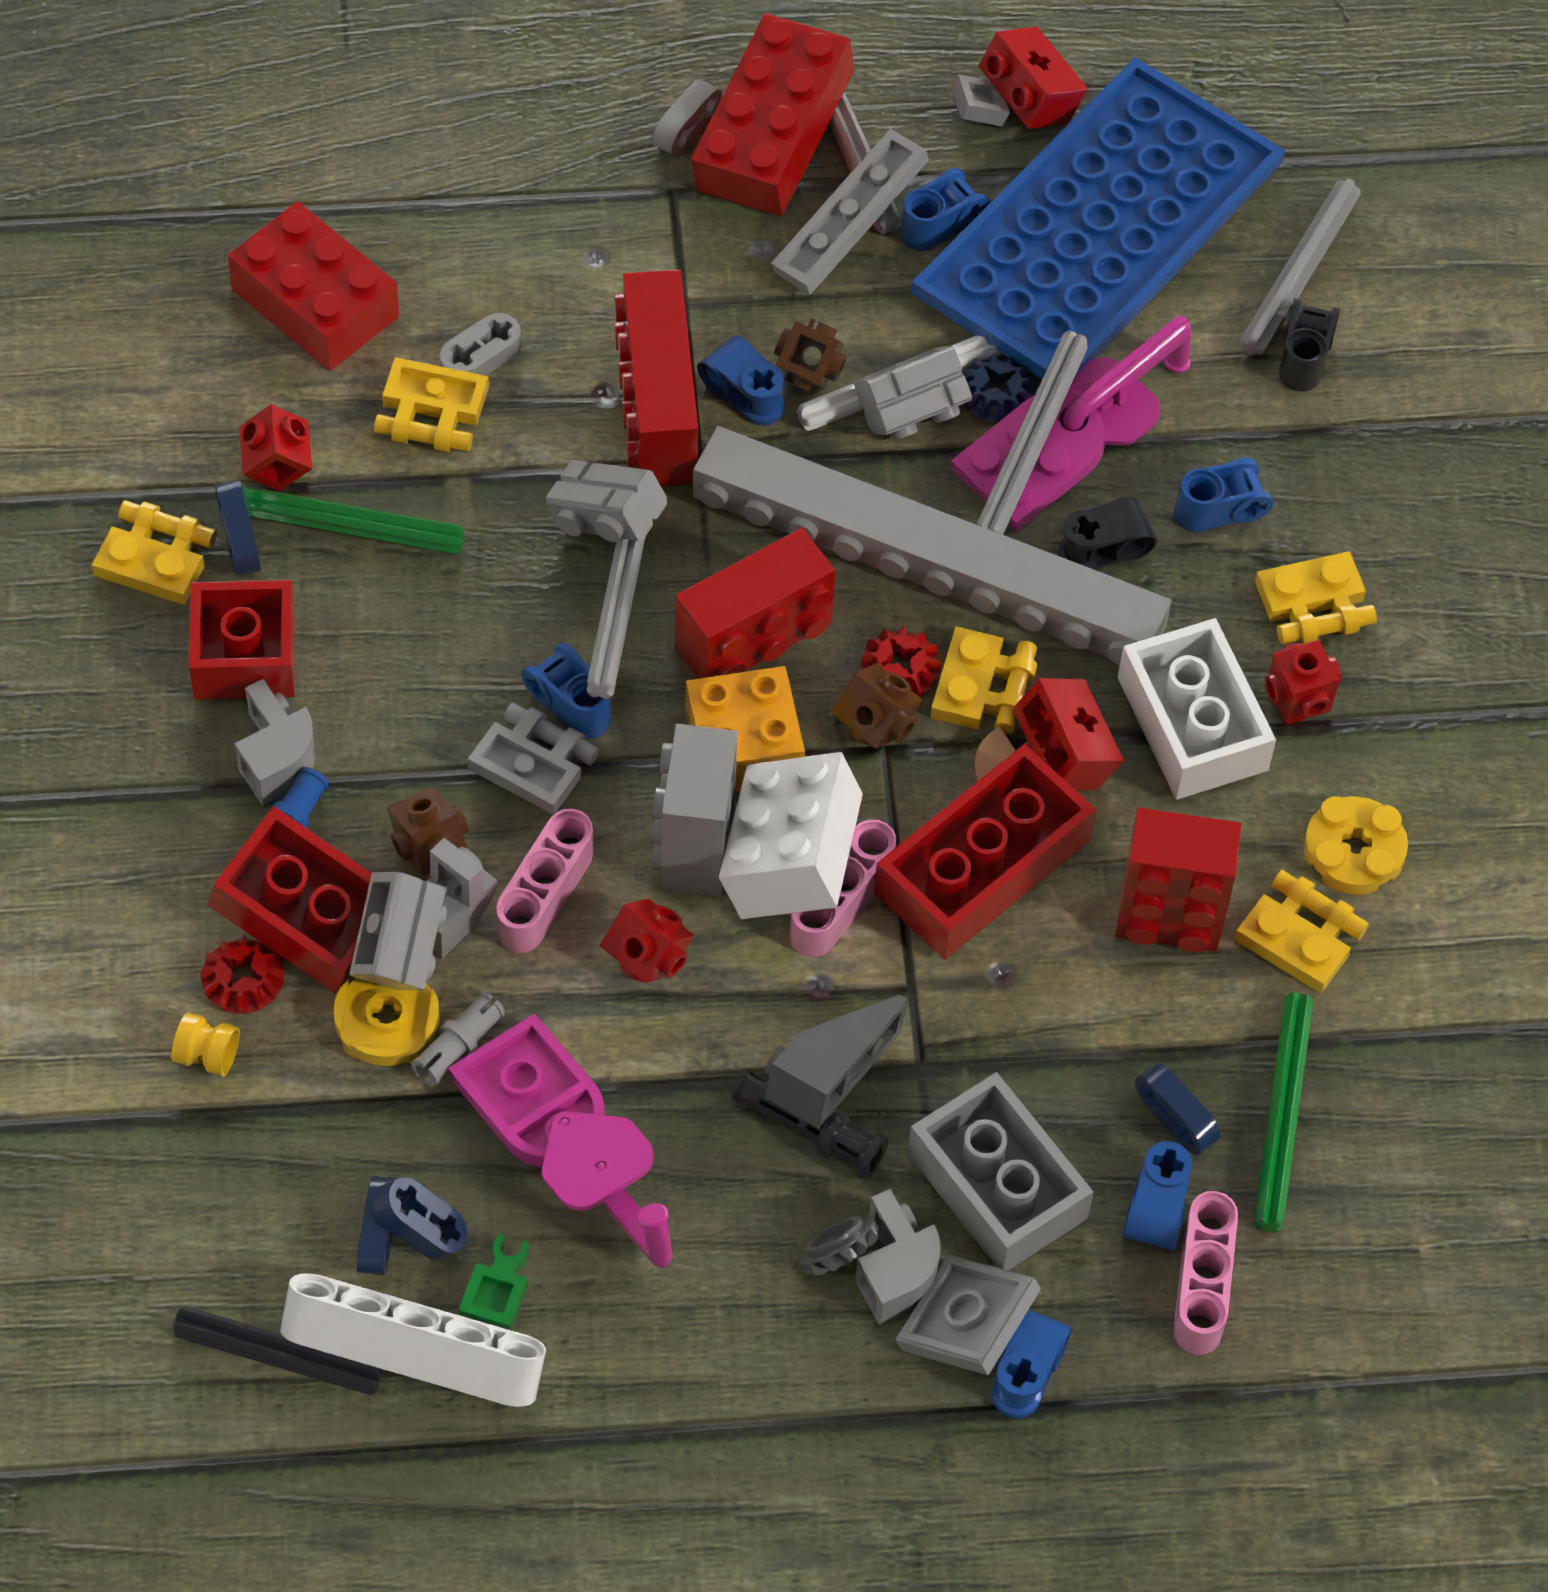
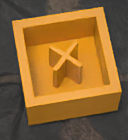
(756, 706)

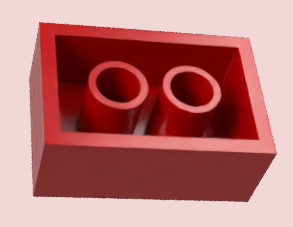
(313, 285)
(755, 608)
(1178, 880)
(296, 897)

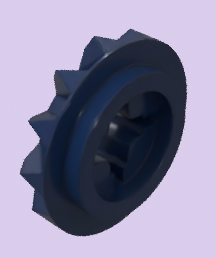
(994, 404)

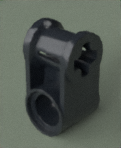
(1306, 345)
(1109, 532)

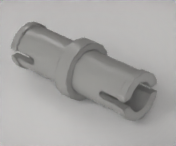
(458, 1038)

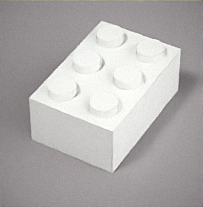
(1196, 708)
(791, 836)

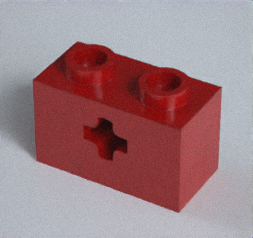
(1032, 77)
(1069, 731)

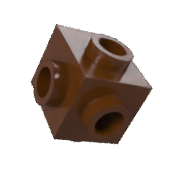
(793, 346)
(877, 706)
(422, 823)

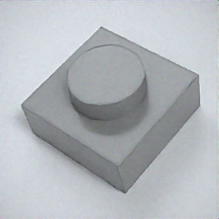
(979, 101)

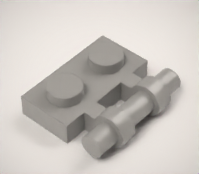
(527, 768)

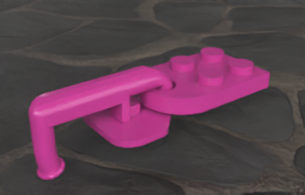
(1099, 410)
(557, 1121)

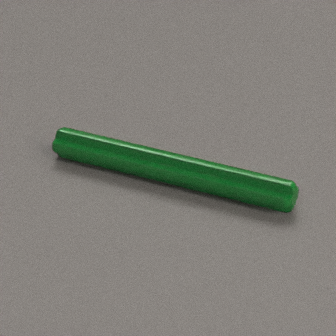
(354, 520)
(1283, 1112)

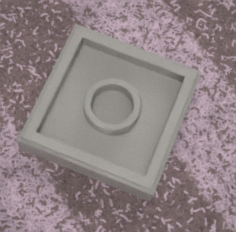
(968, 1314)

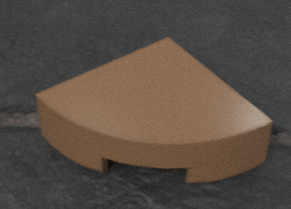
(991, 752)

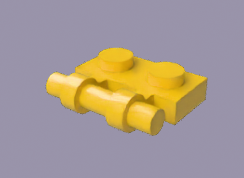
(435, 393)
(150, 564)
(1313, 587)
(968, 677)
(1293, 942)

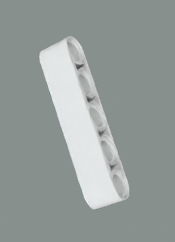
(413, 1339)

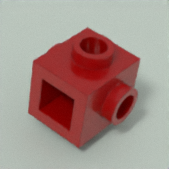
(275, 447)
(1302, 681)
(648, 941)

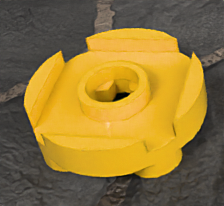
(1359, 818)
(380, 1042)

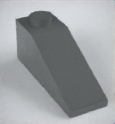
(830, 1059)

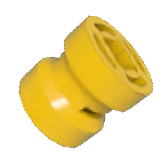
(205, 1044)

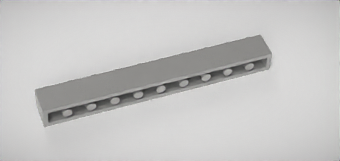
(927, 546)

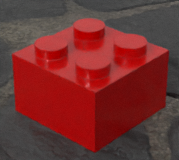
(241, 637)

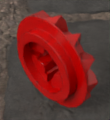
(924, 659)
(246, 994)

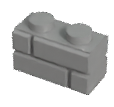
(913, 392)
(606, 501)
(398, 931)

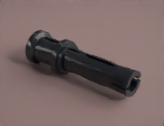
(833, 1138)

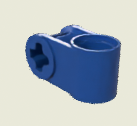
(939, 210)
(744, 381)
(1227, 496)
(562, 688)
(1158, 1201)
(1029, 1359)

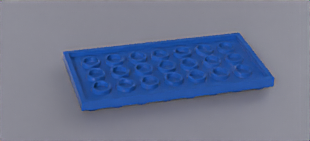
(1098, 220)

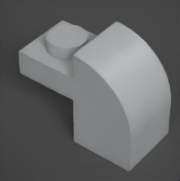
(280, 747)
(466, 894)
(905, 1267)

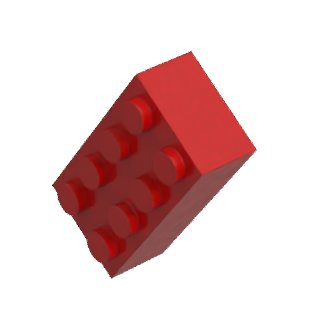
(773, 114)
(656, 376)
(984, 851)

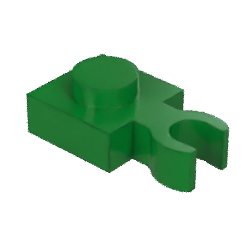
(496, 1291)

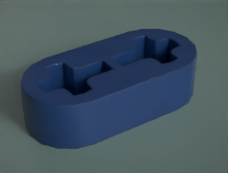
(237, 527)
(1177, 1109)
(417, 1223)
(374, 1238)

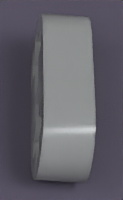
(686, 117)
(477, 345)

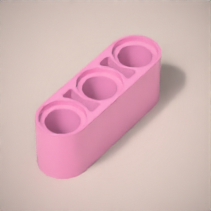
(860, 877)
(544, 901)
(1197, 1294)

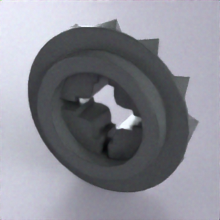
(838, 1245)

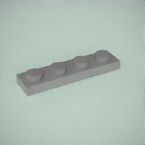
(850, 211)

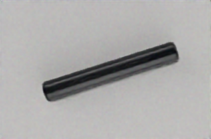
(274, 1350)

